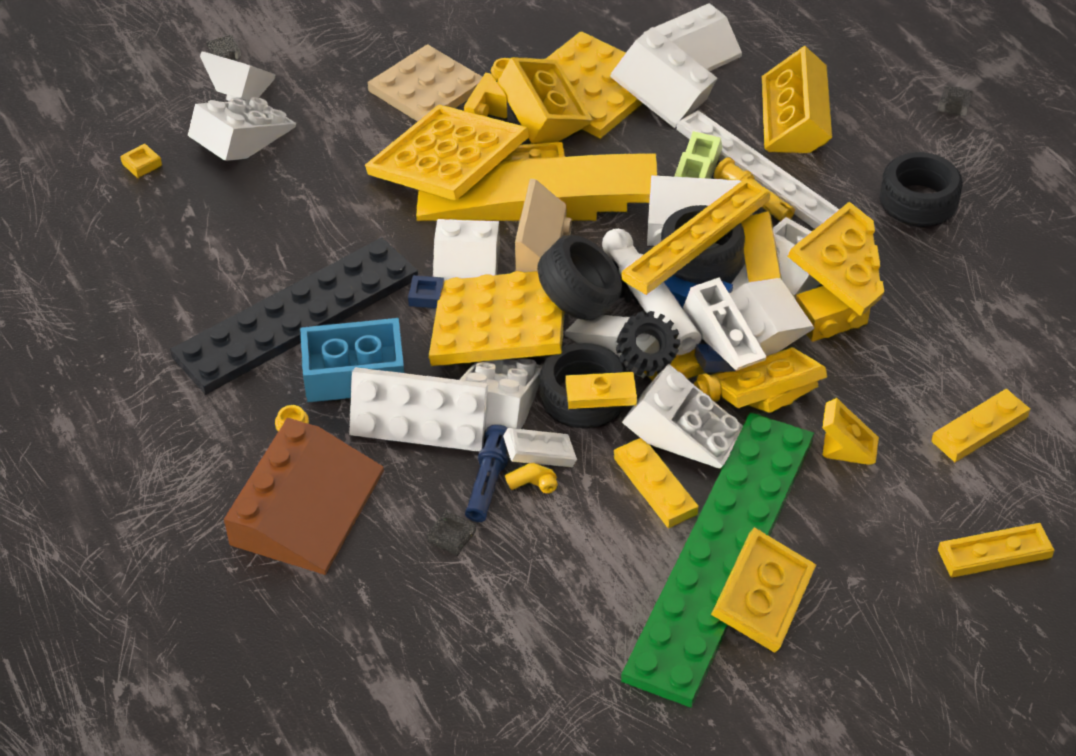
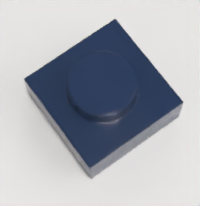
(425, 291)
(710, 360)

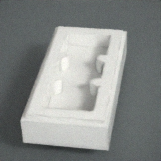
(539, 447)

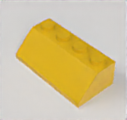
(796, 104)

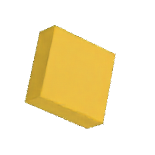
(141, 160)

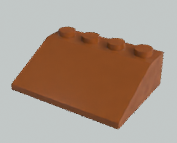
(302, 498)

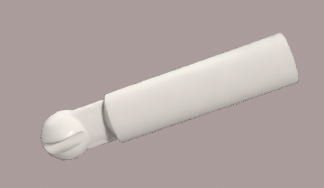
(619, 246)

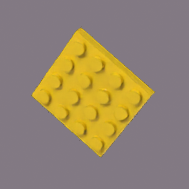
(589, 68)
(447, 151)
(495, 320)

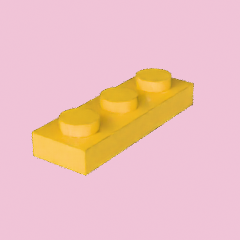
(980, 425)
(656, 482)

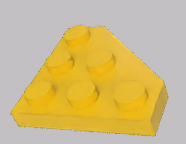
(843, 258)

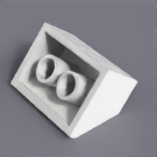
(703, 36)
(663, 77)
(675, 193)

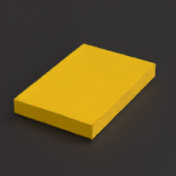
(771, 377)
(764, 590)

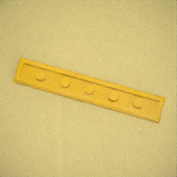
(695, 236)

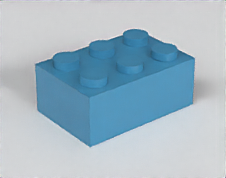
(336, 349)

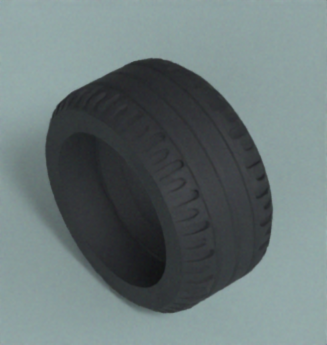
(915, 207)
(712, 262)
(579, 277)
(577, 360)

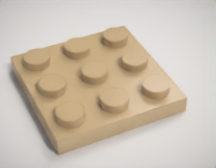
(424, 82)

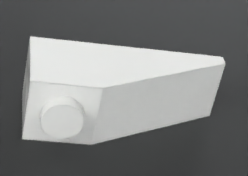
(722, 324)
(604, 332)

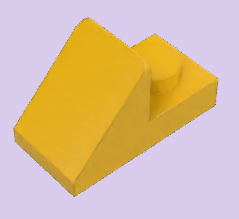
(487, 98)
(847, 436)

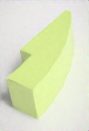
(700, 156)

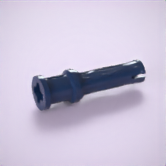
(495, 448)

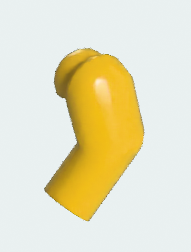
(534, 474)

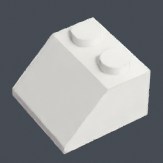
(466, 248)
(771, 314)

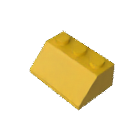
(543, 99)

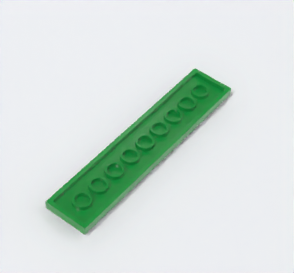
(748, 494)

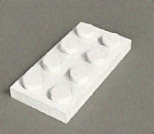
(418, 409)

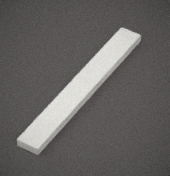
(807, 203)

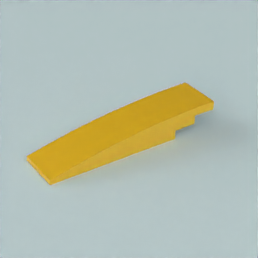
(581, 182)

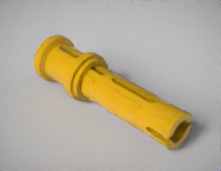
(729, 171)

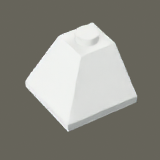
(236, 78)

